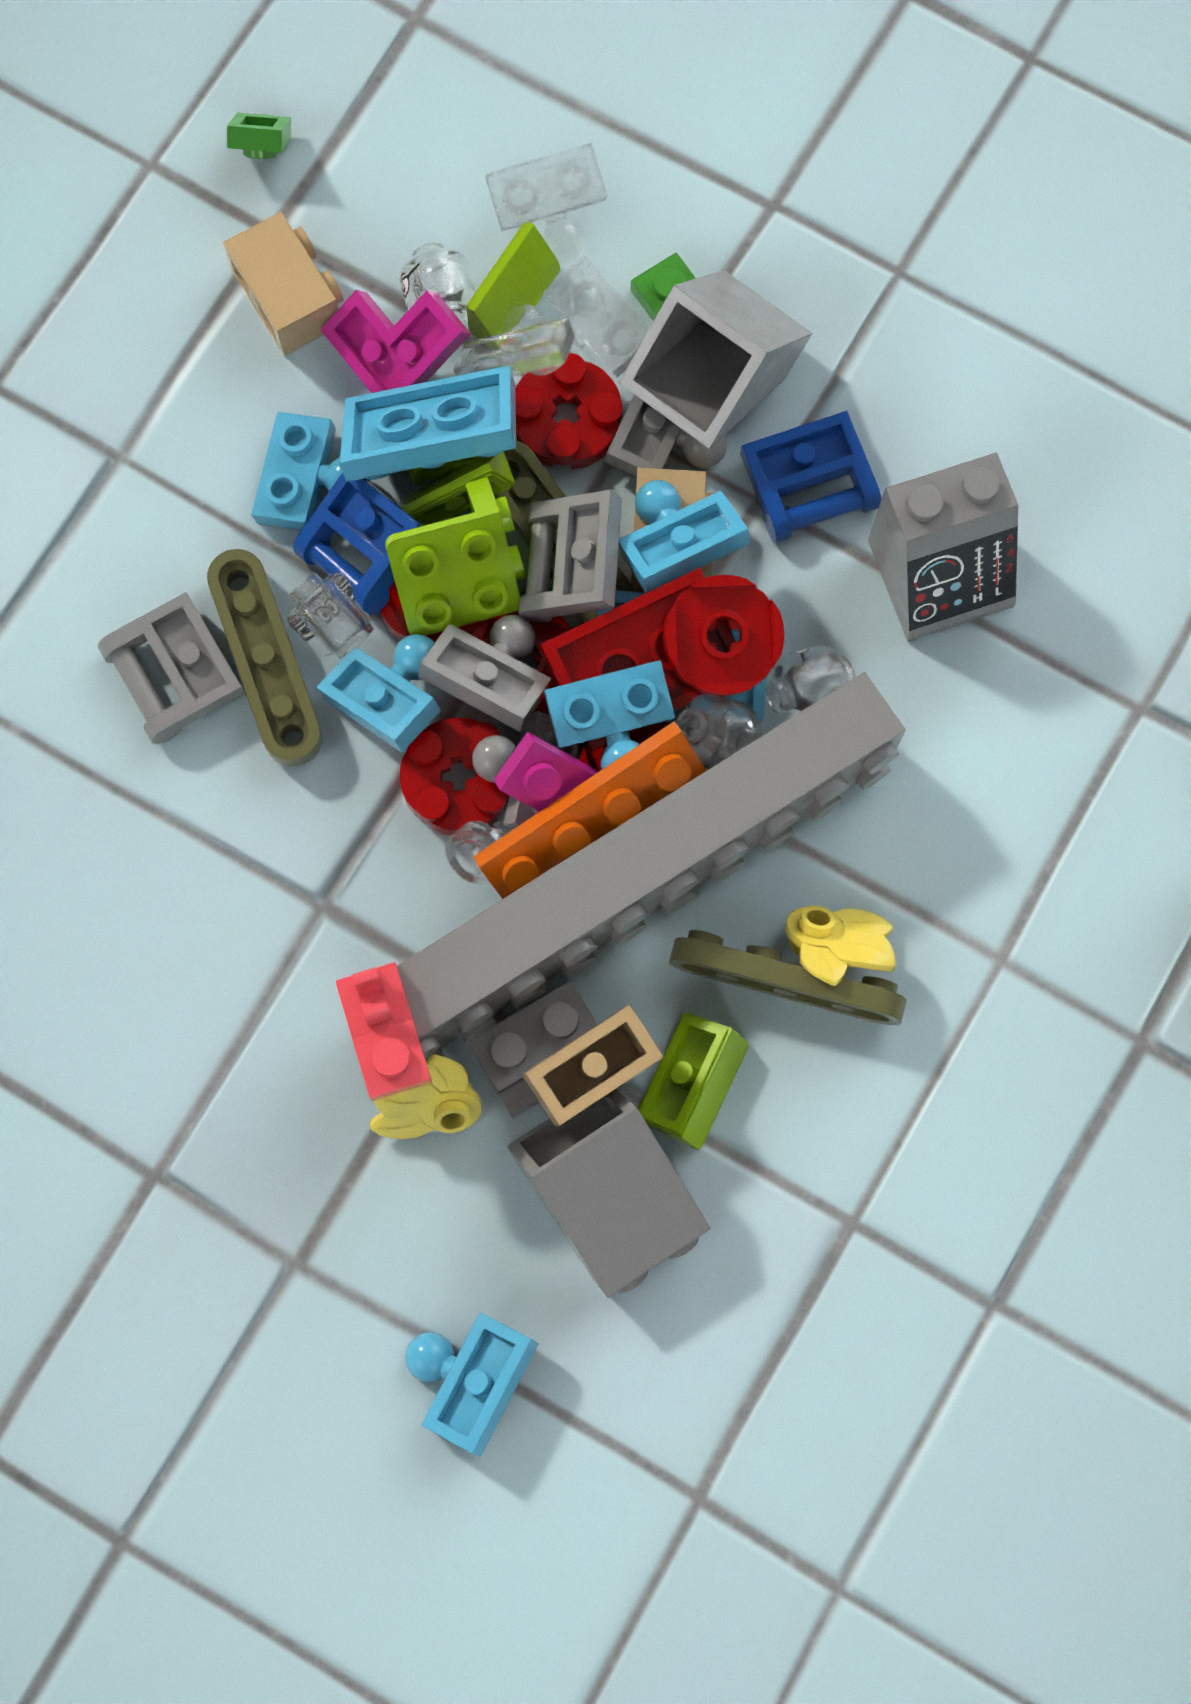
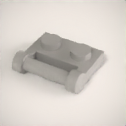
(583, 559)
(187, 657)

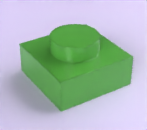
(259, 134)
(655, 284)

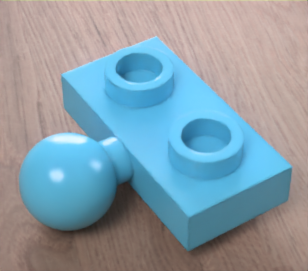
(295, 470)
(677, 538)
(381, 696)
(610, 708)
(475, 1382)

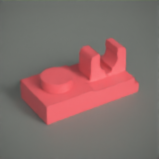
(383, 1031)

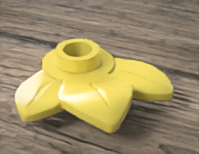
(839, 940)
(443, 1105)

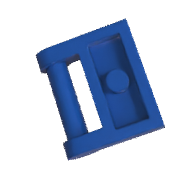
(805, 459)
(365, 520)

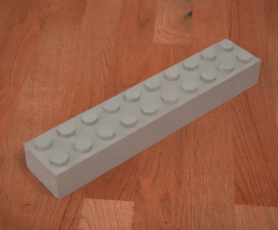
(649, 864)

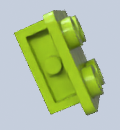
(458, 566)

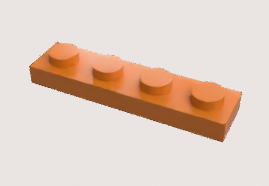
(591, 810)

